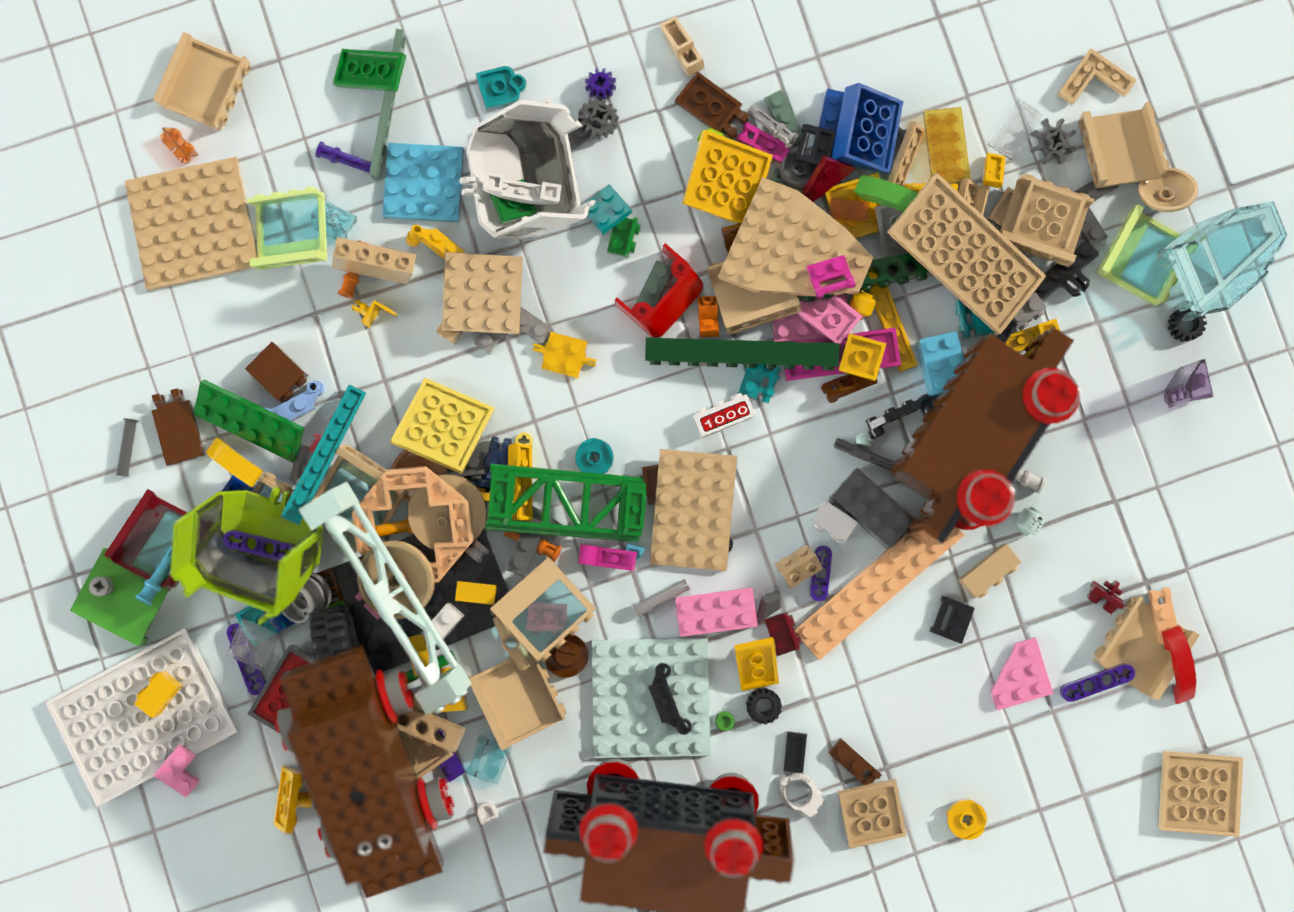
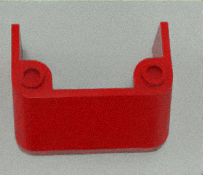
(675, 302)

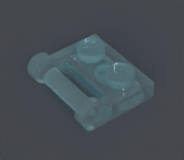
(494, 763)

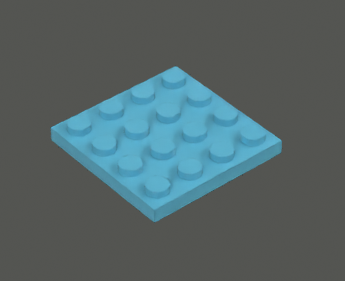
(423, 182)

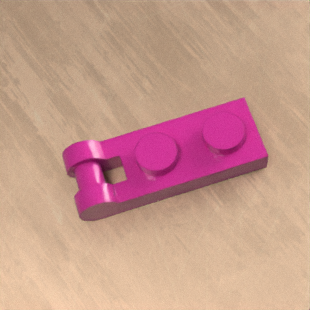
(763, 142)

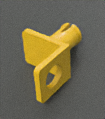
(370, 312)

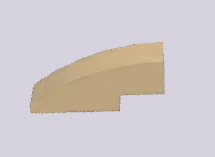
(682, 46)

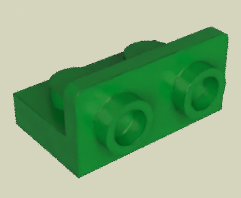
(622, 237)

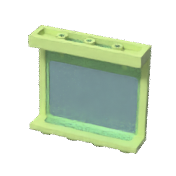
(290, 228)
(1133, 259)

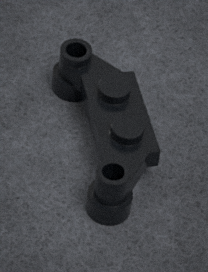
(876, 424)
(665, 702)

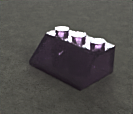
(1189, 385)

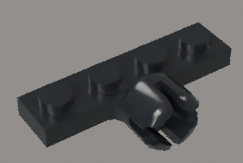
(1069, 277)

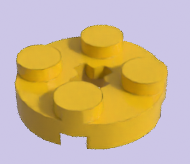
(977, 822)

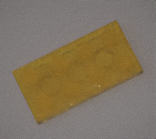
(947, 144)

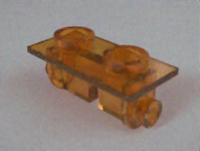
(173, 138)

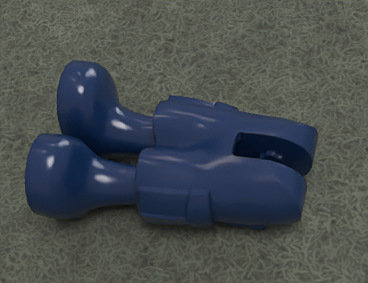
(494, 456)

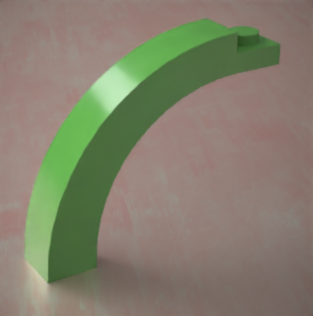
(884, 193)

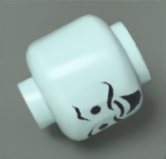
(1030, 521)

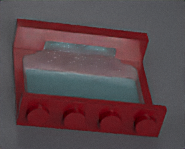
(146, 538)

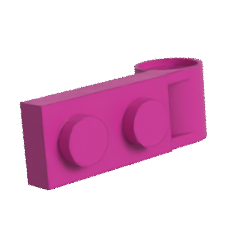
(607, 557)

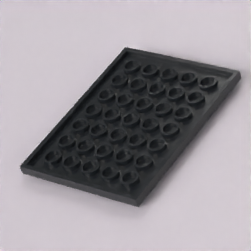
(376, 635)

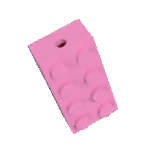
(716, 612)

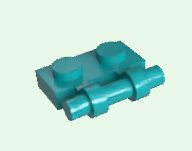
(977, 324)
(753, 380)

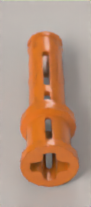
(349, 284)
(543, 547)

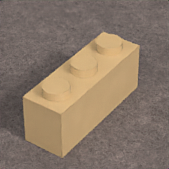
(989, 571)

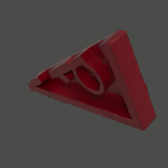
(826, 175)

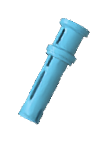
(153, 584)

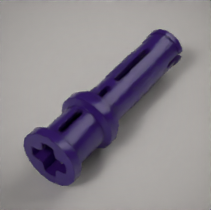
(336, 155)

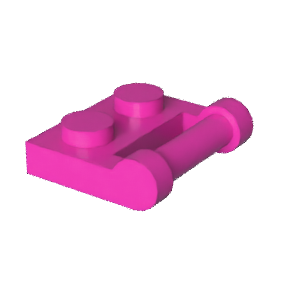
(830, 270)

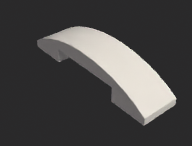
(521, 191)

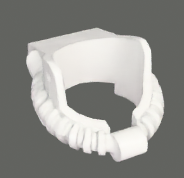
(807, 807)

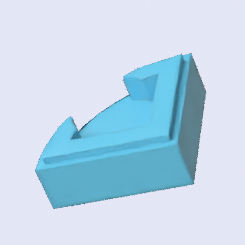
(640, 550)

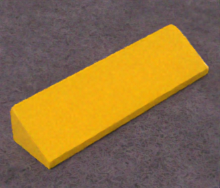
(521, 455)

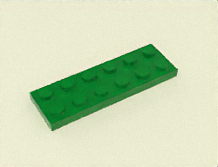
(248, 420)

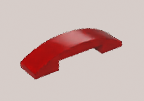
(1182, 662)

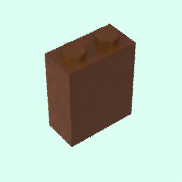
(277, 372)

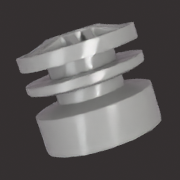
(312, 597)

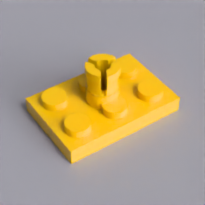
(756, 664)
(289, 799)

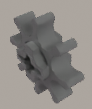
(1046, 142)

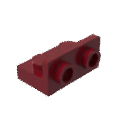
(781, 629)

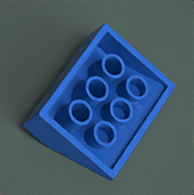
(867, 128)

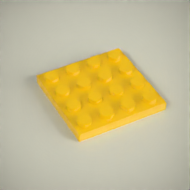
(725, 177)

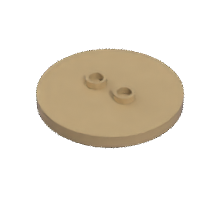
(433, 523)

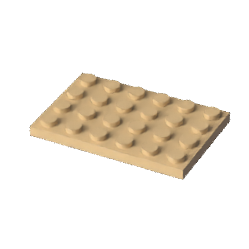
(693, 509)

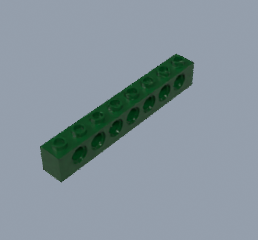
(883, 280)

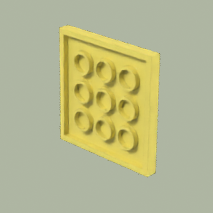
(442, 425)

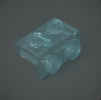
(338, 221)

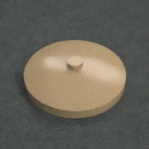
(414, 568)

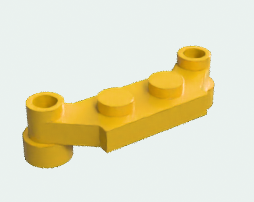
(433, 239)

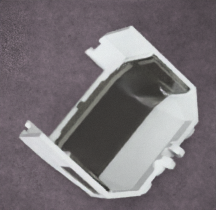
(526, 144)

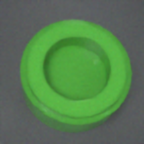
(724, 721)

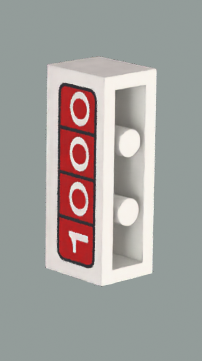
(723, 415)

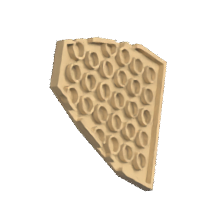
(783, 237)

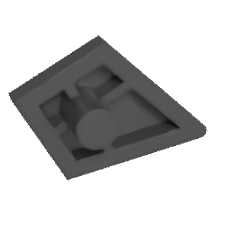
(768, 605)

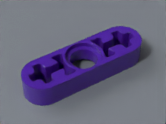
(826, 579)

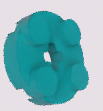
(599, 447)

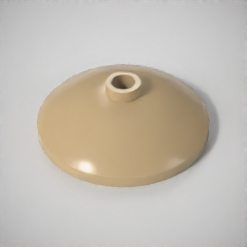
(1171, 193)

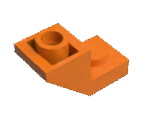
(708, 316)

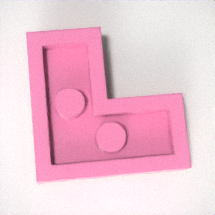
(173, 771)

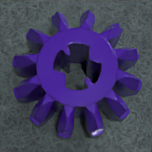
(607, 81)

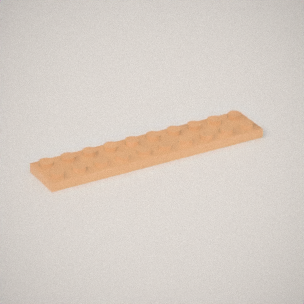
(869, 592)

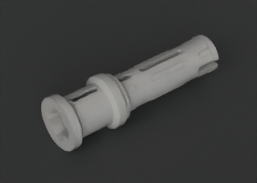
(778, 130)

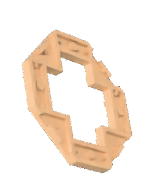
(438, 494)

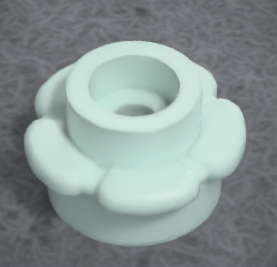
(863, 440)

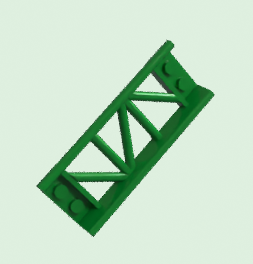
(630, 499)

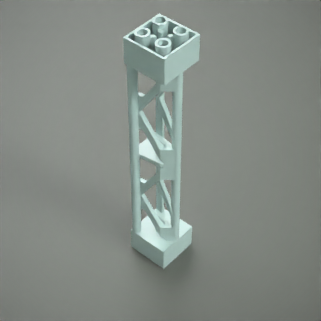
(437, 688)

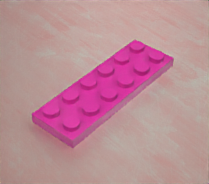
(890, 357)

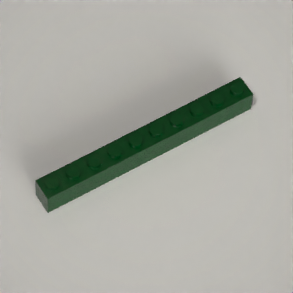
(742, 352)

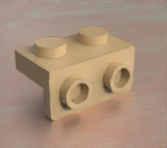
(974, 194)
(799, 566)

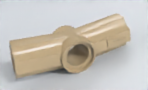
(519, 653)

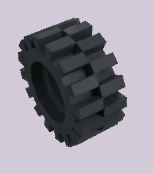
(1179, 332)
(775, 706)

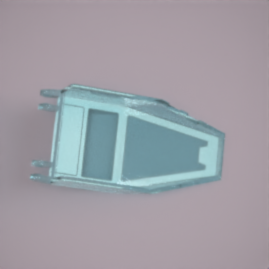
(1224, 257)

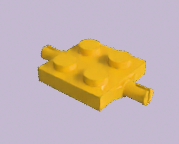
(564, 355)

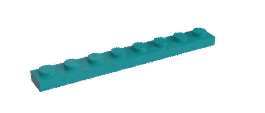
(323, 454)

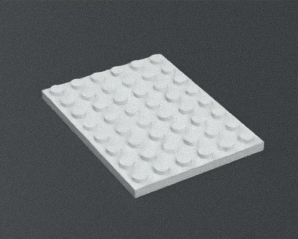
(117, 741)

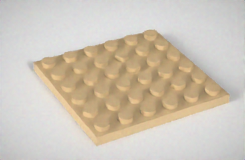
(191, 223)

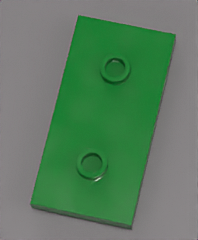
(369, 70)

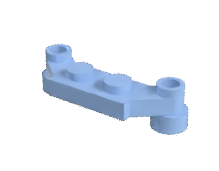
(301, 403)

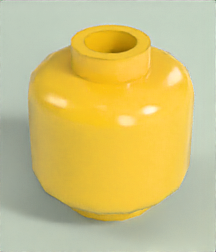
(863, 303)

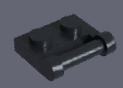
(821, 146)
(957, 622)

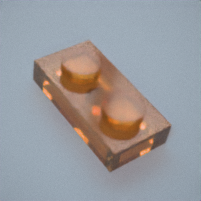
(849, 210)

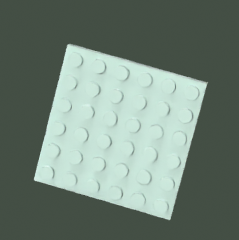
(623, 706)

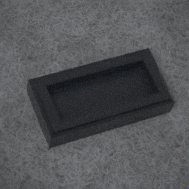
(795, 752)

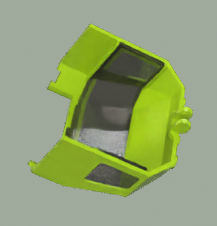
(256, 580)

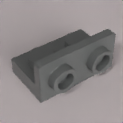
(474, 467)

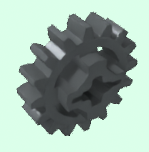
(597, 120)

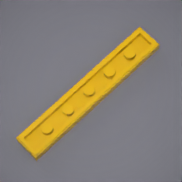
(890, 318)

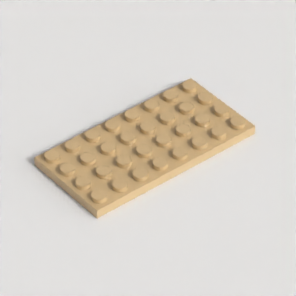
(966, 253)

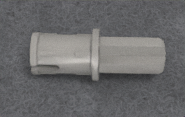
(298, 464)

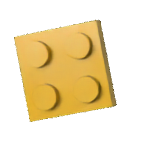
(862, 357)

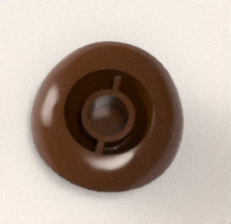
(569, 658)

